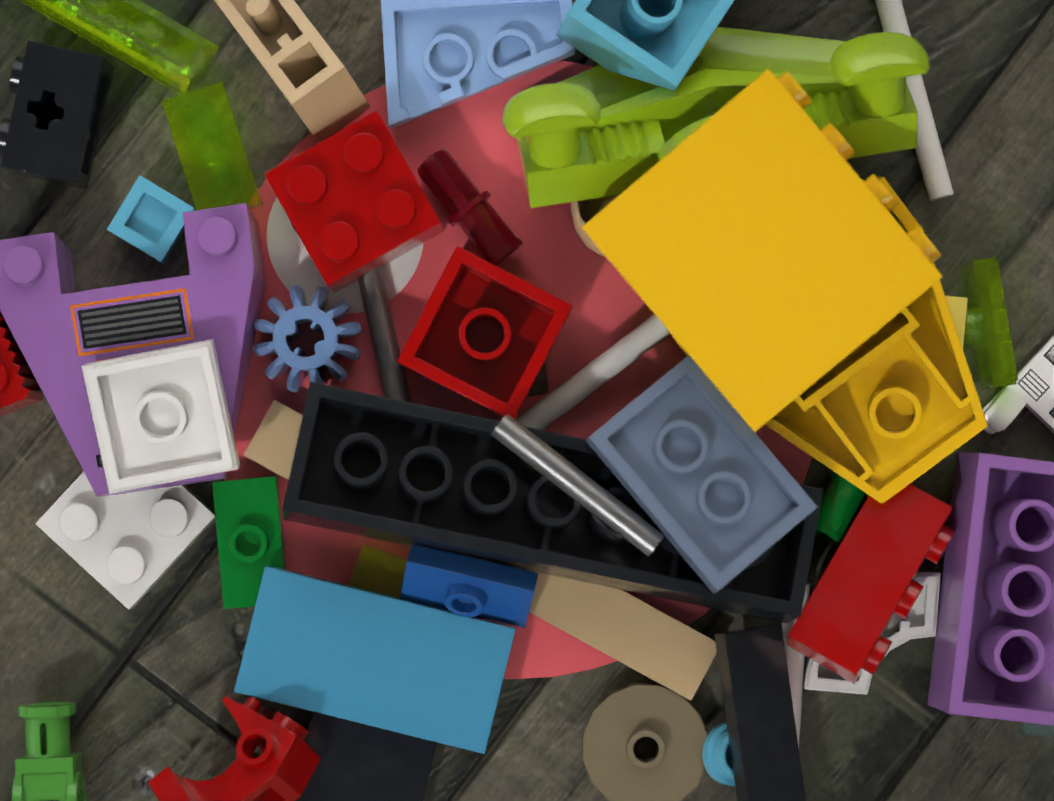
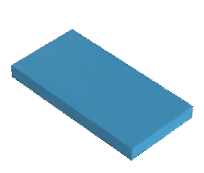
(374, 659)

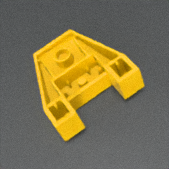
(893, 400)

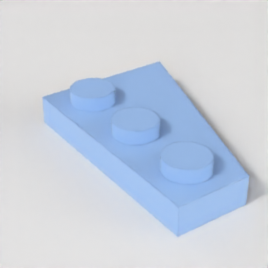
(463, 47)

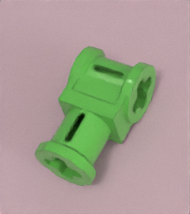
(48, 766)

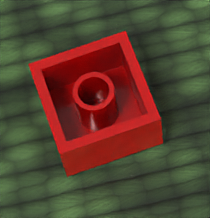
(354, 201)
(484, 334)

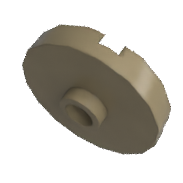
(637, 713)

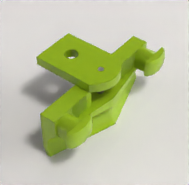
(609, 129)

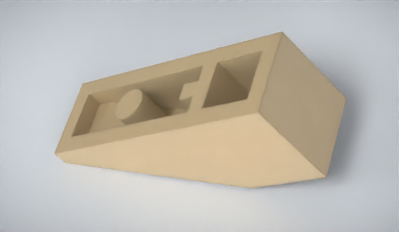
(298, 62)

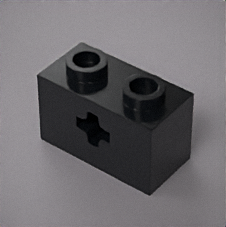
(65, 147)

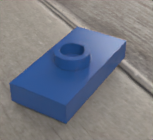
(468, 585)

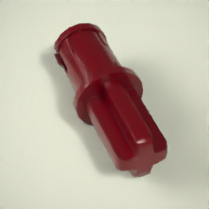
(468, 207)

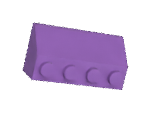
(997, 593)

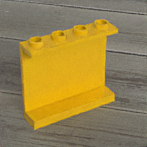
(765, 248)

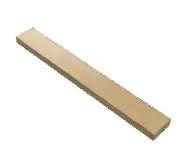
(588, 611)

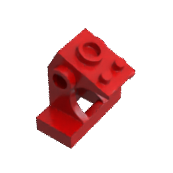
(274, 776)

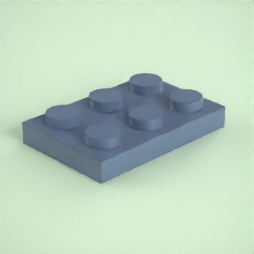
(701, 474)

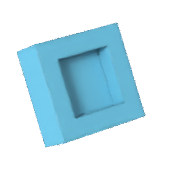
(150, 219)

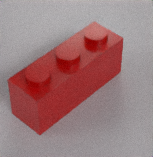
(871, 582)

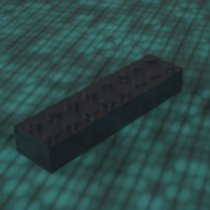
(452, 486)

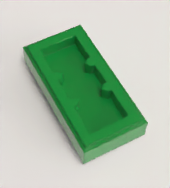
(247, 536)

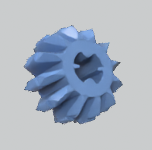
(289, 327)

